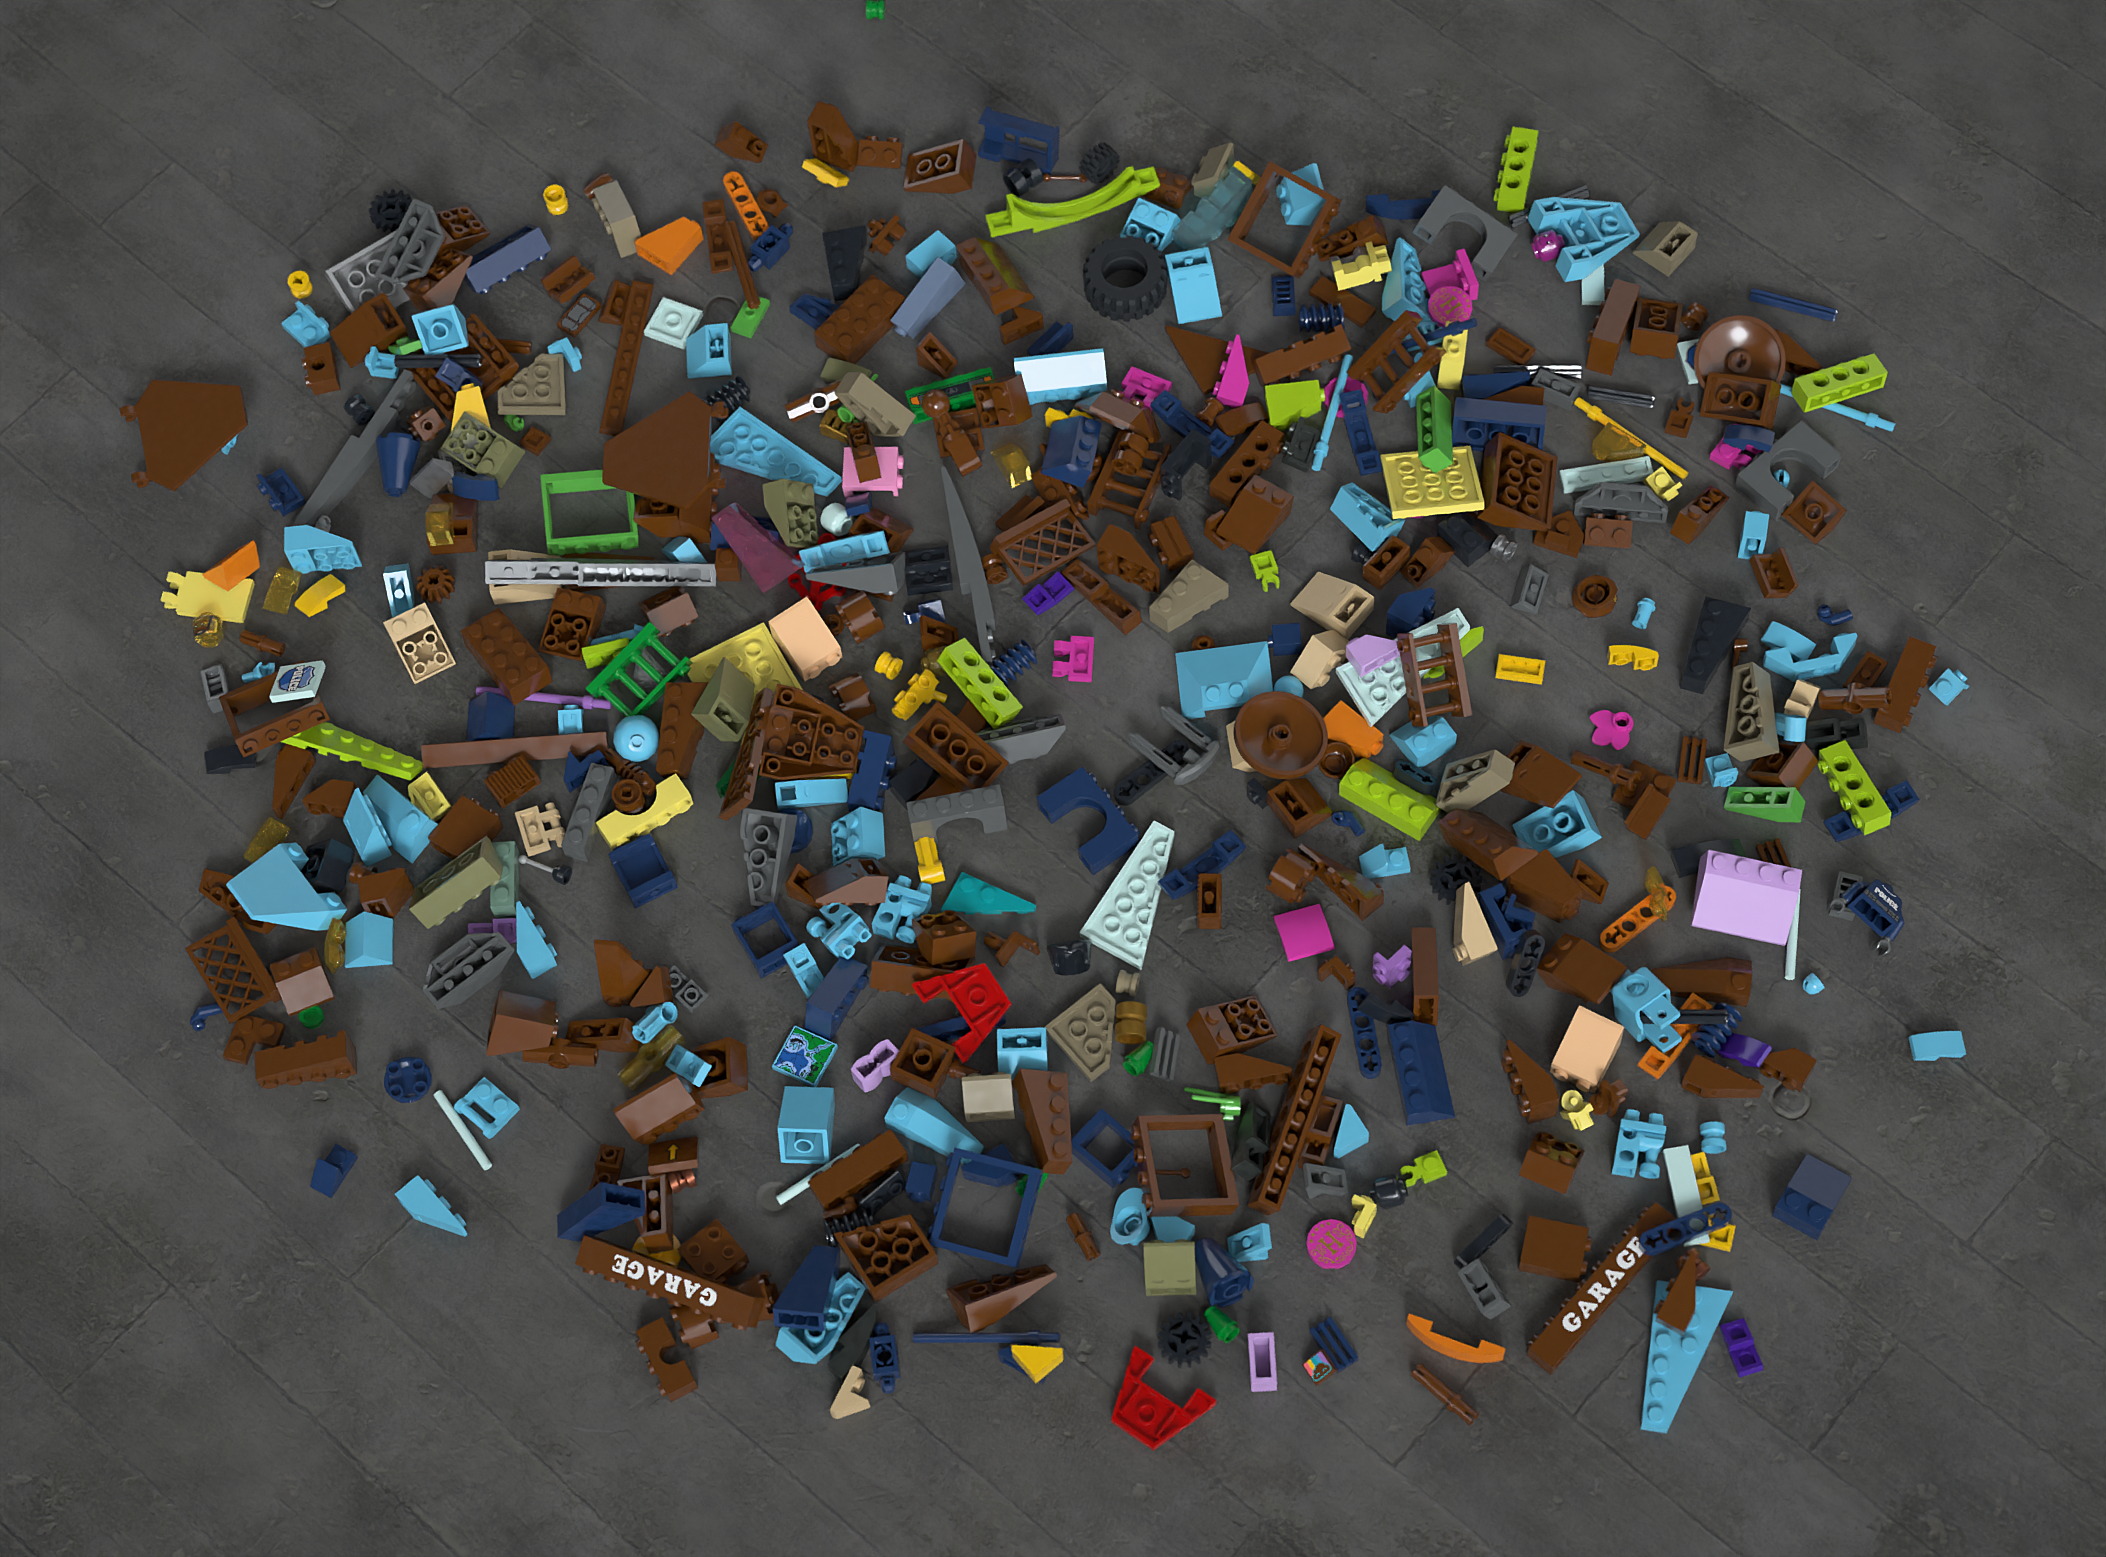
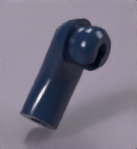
(1348, 819)
(201, 1014)

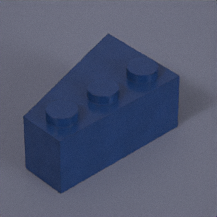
(873, 772)
(835, 997)

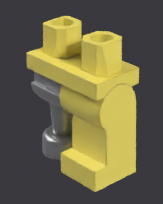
(1361, 267)

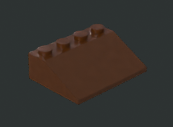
(1517, 484)

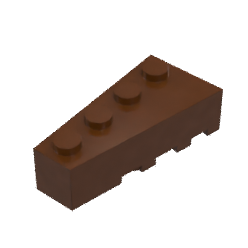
(1611, 326)
(679, 729)

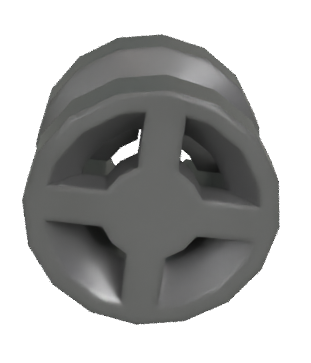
(1503, 548)

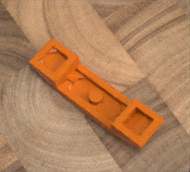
(1656, 1062)
(1485, 1353)

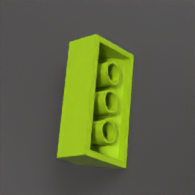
(1388, 799)

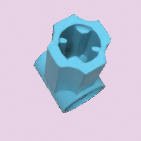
(1791, 726)
(654, 1020)

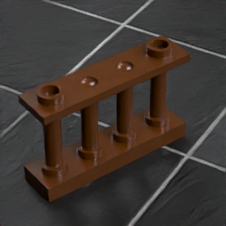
(1378, 353)
(1106, 481)
(1454, 670)

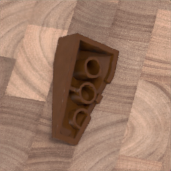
(658, 518)
(214, 888)
(618, 973)
(1713, 980)
(989, 1301)

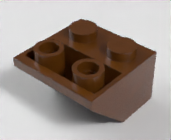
(1002, 401)
(876, 520)
(1298, 805)
(385, 891)
(944, 937)
(1551, 1162)

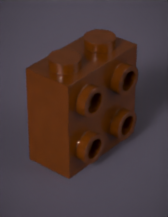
(714, 1253)

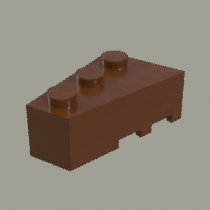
(832, 137)
(657, 1222)

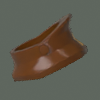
(1595, 596)

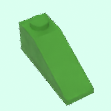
(1769, 803)

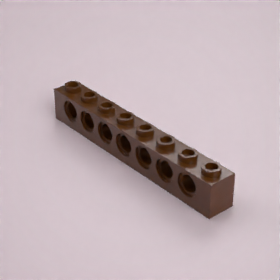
(1294, 1119)

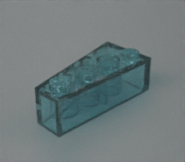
(1214, 212)

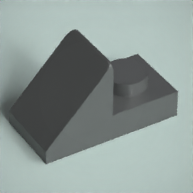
(1324, 1180)

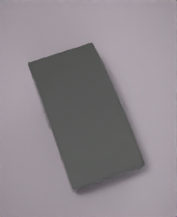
(685, 991)

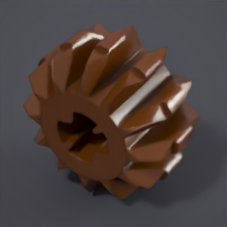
(435, 584)

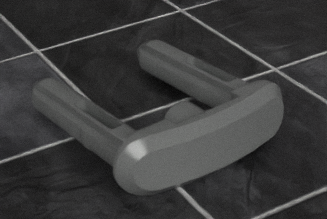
(1196, 763)

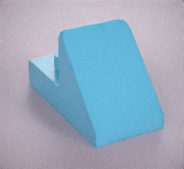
(1383, 862)
(1251, 1243)

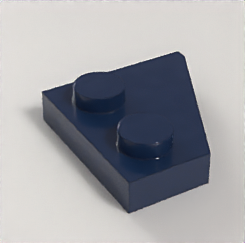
(813, 310)

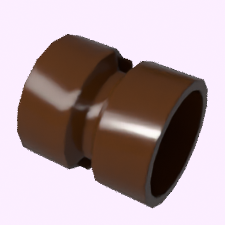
(629, 797)

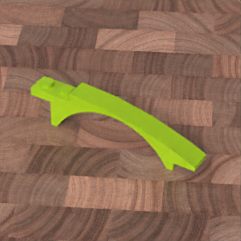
(1026, 215)

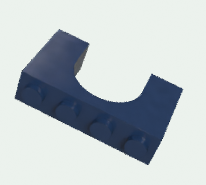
(1080, 791)

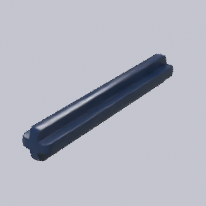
(1793, 304)

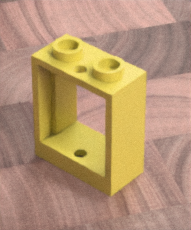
(1452, 361)

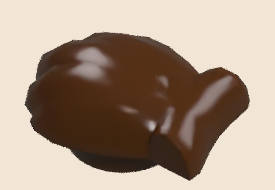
(771, 202)

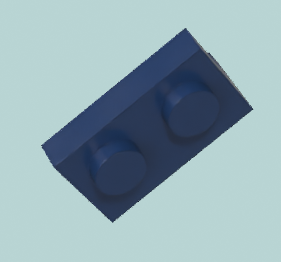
(281, 491)

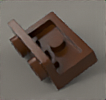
(880, 153)
(1171, 188)
(567, 280)
(1608, 532)
(1774, 574)

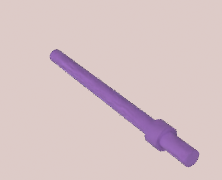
(587, 701)

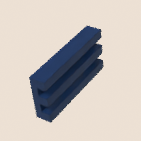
(1323, 1327)

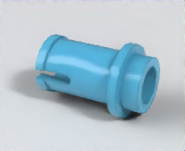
(1646, 607)

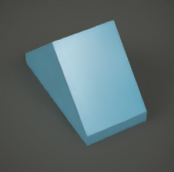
(683, 550)
(1351, 1133)

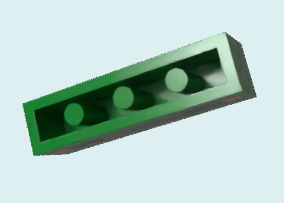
(956, 388)

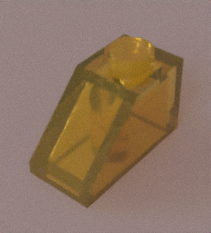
(1616, 445)
(1012, 464)
(440, 524)

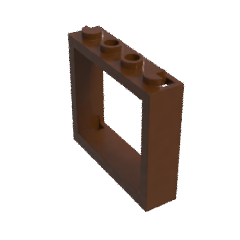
(1257, 201)
(275, 730)
(1220, 1154)

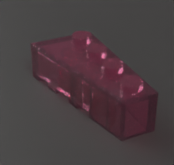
(756, 548)

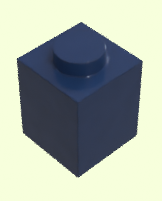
(1285, 639)
(921, 1182)

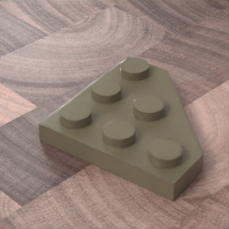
(535, 389)
(1087, 1032)

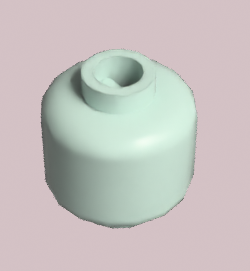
(836, 520)

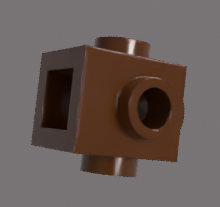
(425, 424)

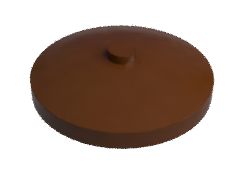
(1739, 348)
(1280, 735)

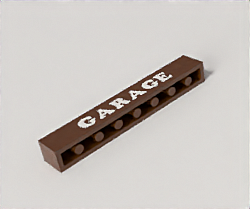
(670, 1281)
(1596, 1293)

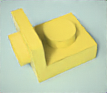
(1662, 484)
(1363, 1219)

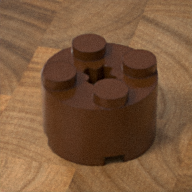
(859, 616)
(1291, 876)

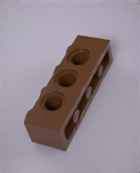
(1263, 437)

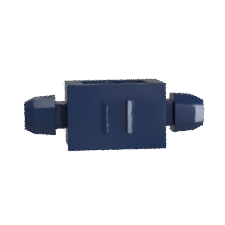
(776, 239)
(883, 1341)

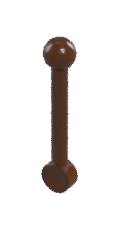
(1081, 177)
(1185, 1172)

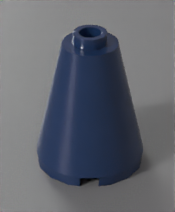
(396, 461)
(1221, 1273)

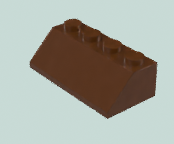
(992, 274)
(697, 520)
(954, 750)
(1485, 842)
(900, 966)

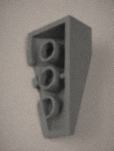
(875, 576)
(767, 848)

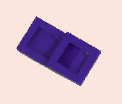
(1049, 594)
(1745, 1049)
(1741, 1347)

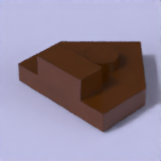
(1563, 536)

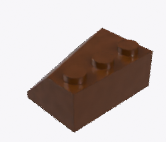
(887, 1254)

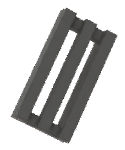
(1167, 1056)

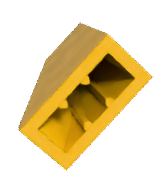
(471, 402)

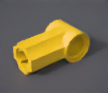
(929, 865)

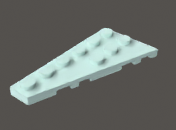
(1386, 685)
(1128, 908)

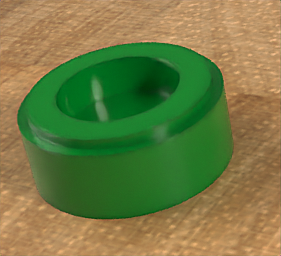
(311, 1017)

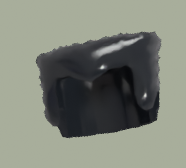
(1070, 957)

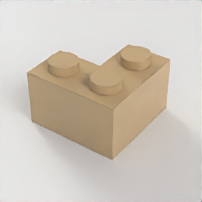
(1319, 657)

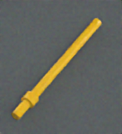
(1595, 413)

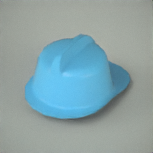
(1130, 1218)

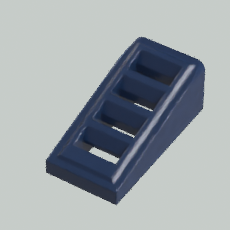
(1283, 309)

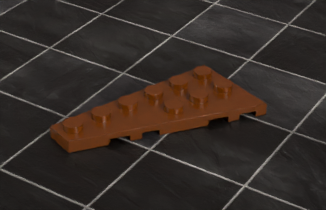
(745, 771)

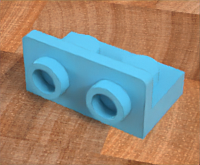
(306, 326)

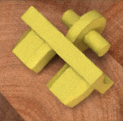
(1576, 1109)

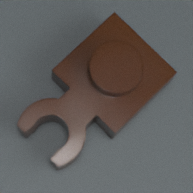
(1680, 420)

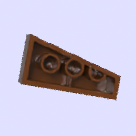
(1301, 356)
(306, 1061)
(1047, 1116)

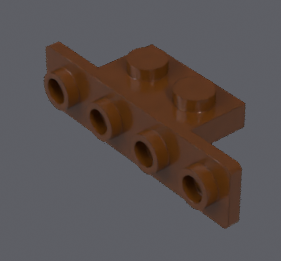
(1055, 490)

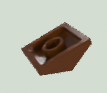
(1814, 513)

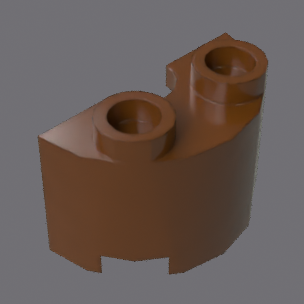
(854, 697)
(695, 1328)

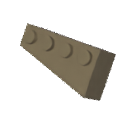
(1751, 715)

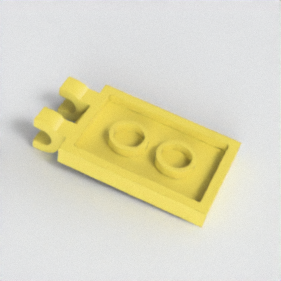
(200, 595)

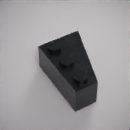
(844, 258)

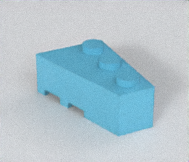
(1365, 516)

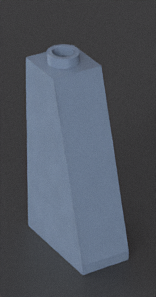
(927, 298)

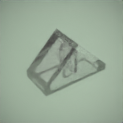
(642, 677)

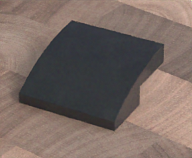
(928, 570)

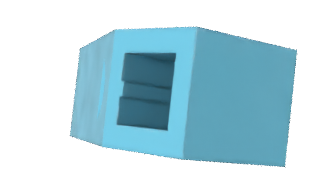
(810, 793)
(531, 948)
(426, 1207)

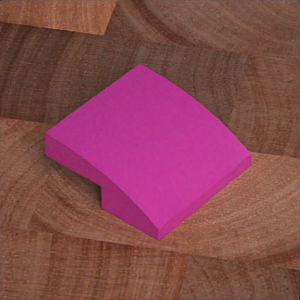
(1304, 932)

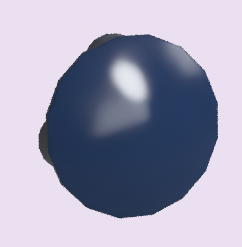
(407, 1079)

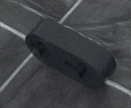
(1414, 777)

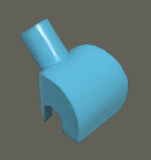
(259, 672)

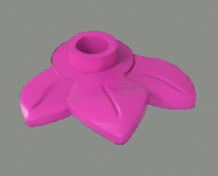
(1609, 731)

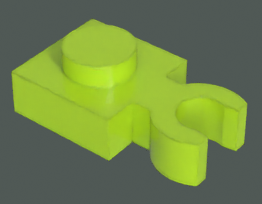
(1265, 567)
(1427, 1167)

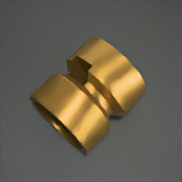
(1130, 1024)

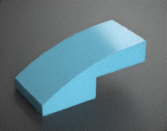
(1782, 636)
(804, 969)
(1937, 1044)
(688, 1065)

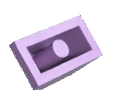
(1370, 653)

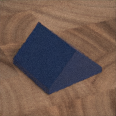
(490, 717)

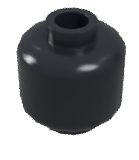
(1389, 1191)

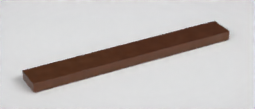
(626, 358)
(505, 749)

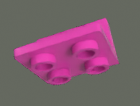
(1457, 274)

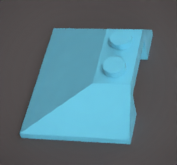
(1222, 677)

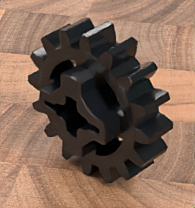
(389, 210)
(1449, 872)
(1193, 1343)

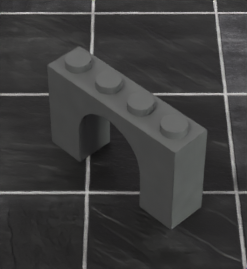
(1452, 207)
(1797, 444)
(979, 803)

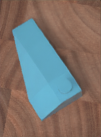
(1403, 285)
(401, 819)
(929, 1124)
(813, 1345)

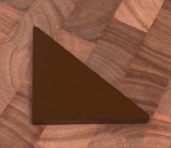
(1205, 356)

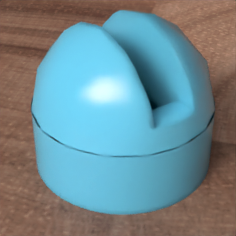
(1786, 478)
(1812, 984)

